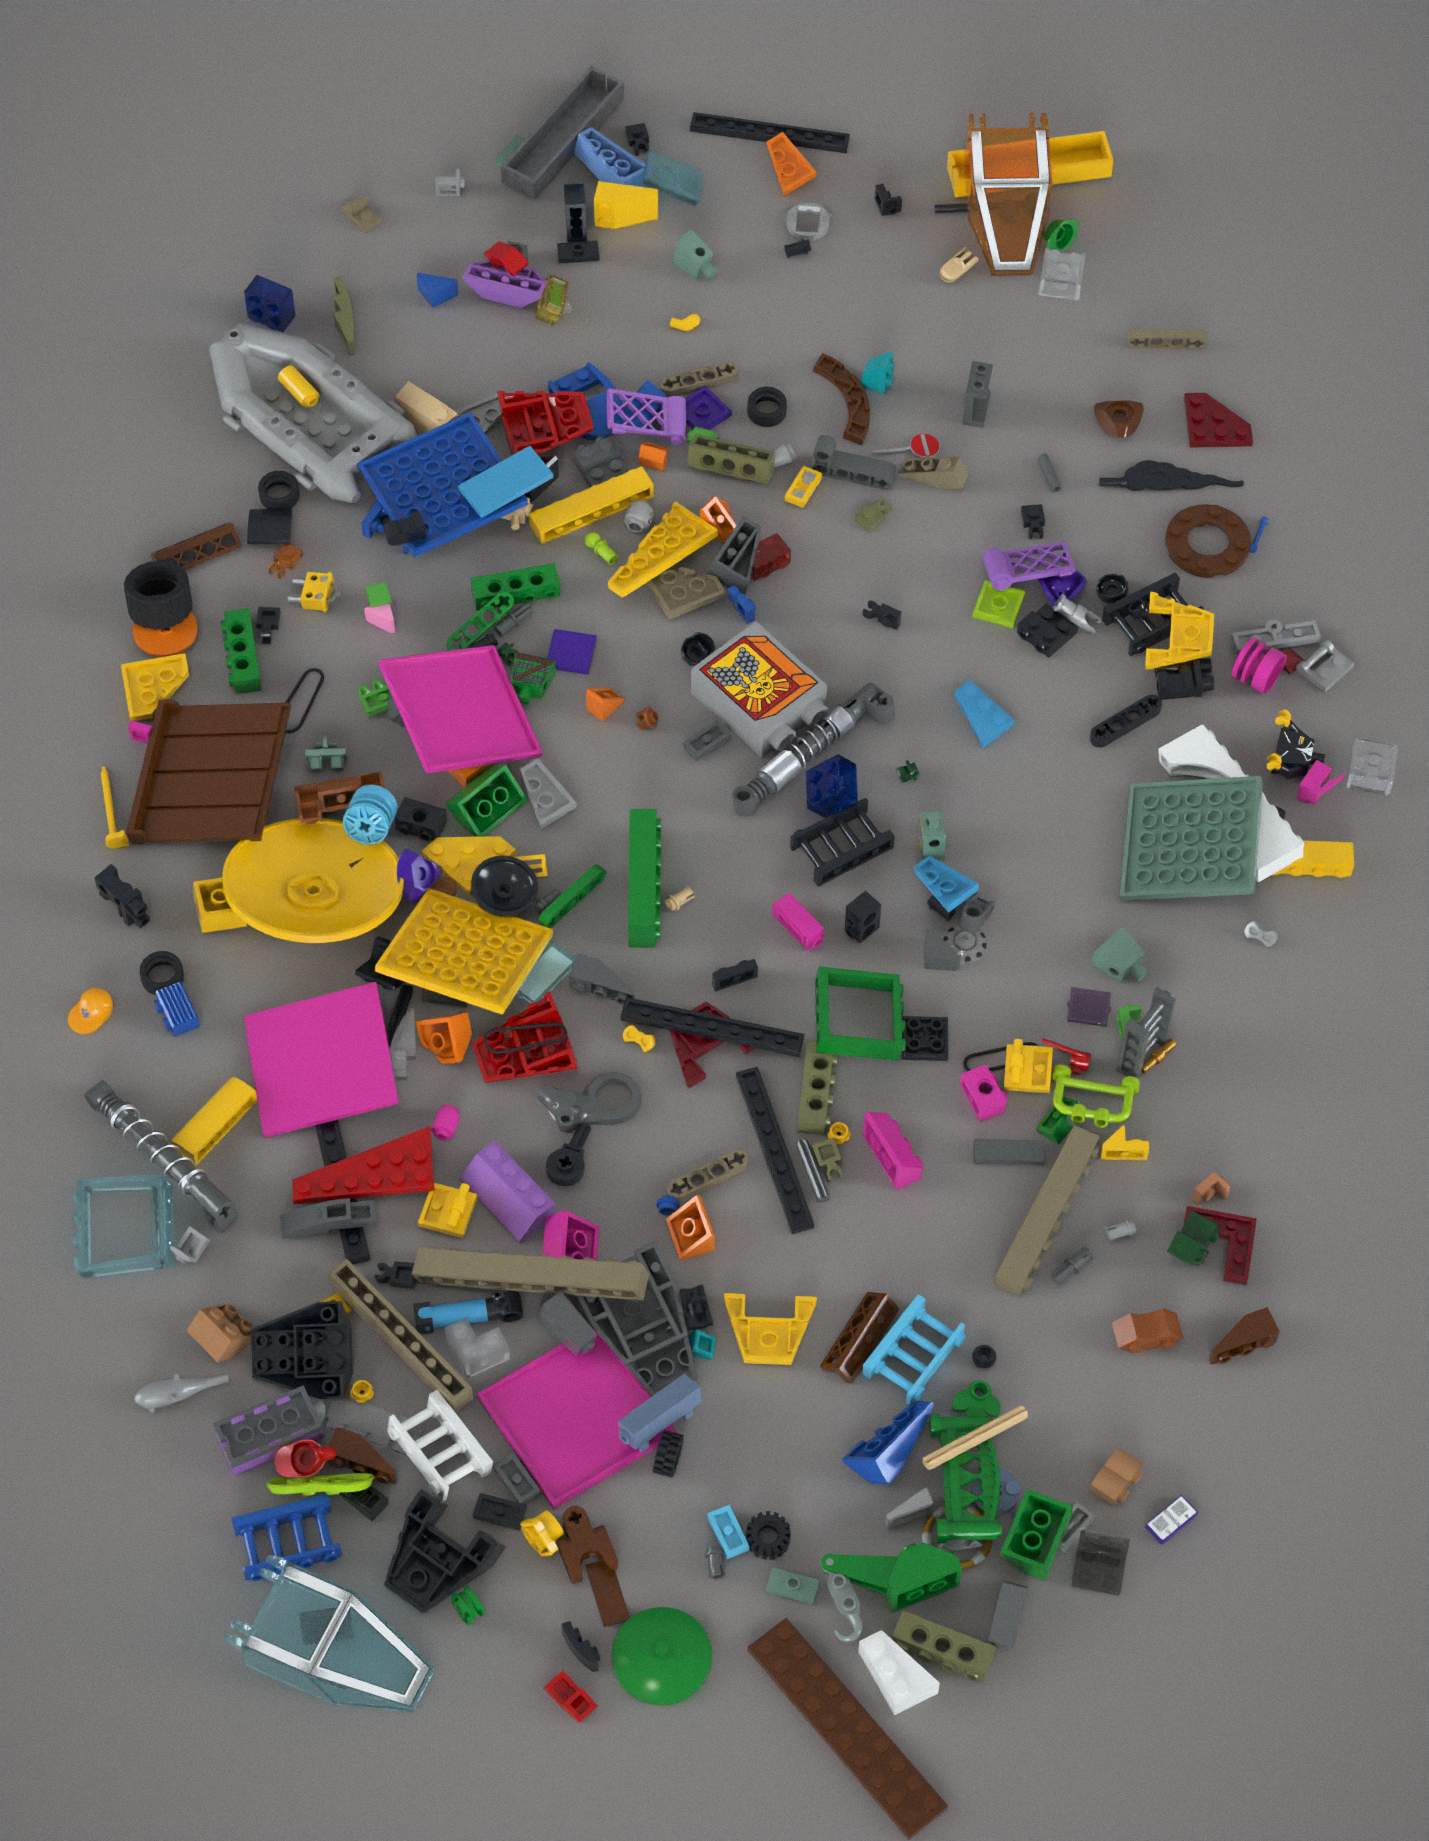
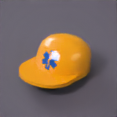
(91, 1011)

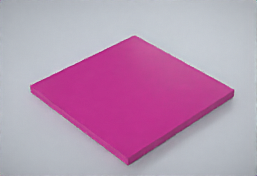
(460, 708)
(321, 1059)
(565, 1418)

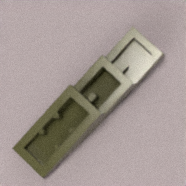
(344, 316)

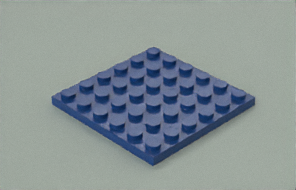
(426, 477)

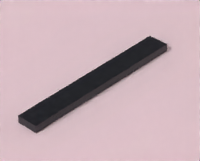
(765, 131)
(712, 1027)
(774, 1150)
(332, 1151)

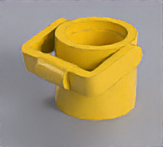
(542, 1533)

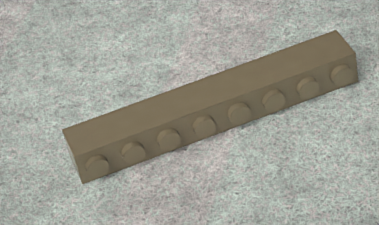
(1047, 1211)
(400, 1335)

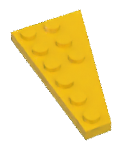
(664, 546)

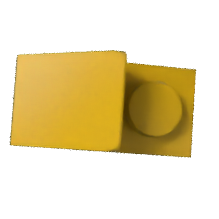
(1119, 1149)

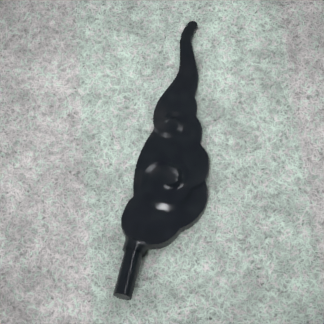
(1164, 476)

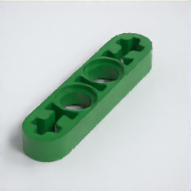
(478, 621)
(572, 896)

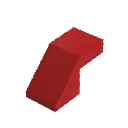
(506, 256)

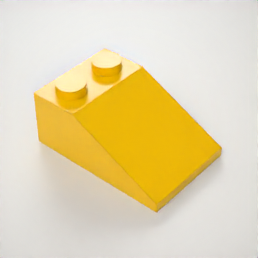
(624, 205)

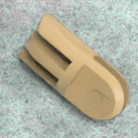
(957, 266)

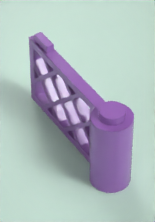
(671, 420)
(1002, 569)

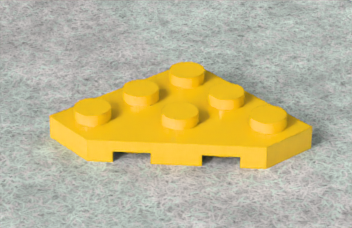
(152, 681)
(463, 854)

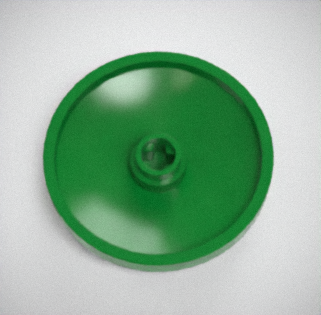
(661, 1656)

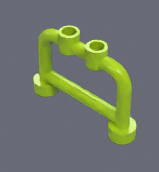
(1101, 1116)

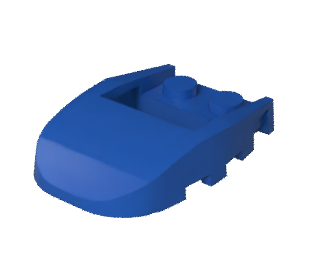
(581, 381)

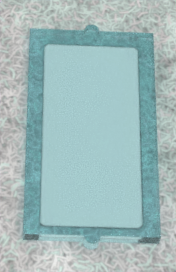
(546, 973)

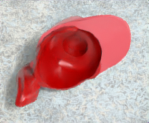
(302, 1458)

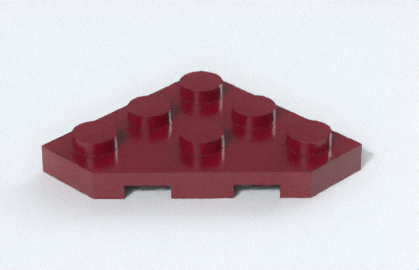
(1214, 424)

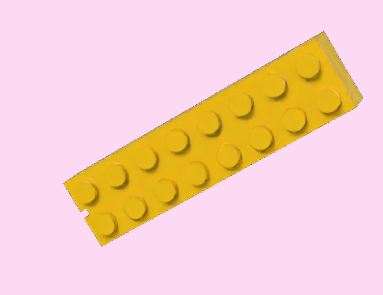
(1072, 160)

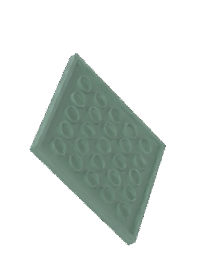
(1191, 838)

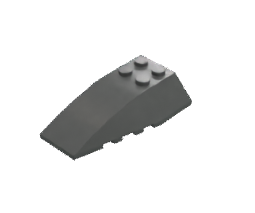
(647, 1333)

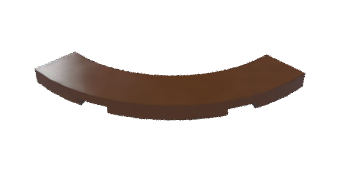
(853, 394)

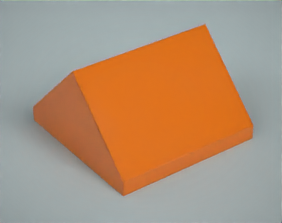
(691, 1229)

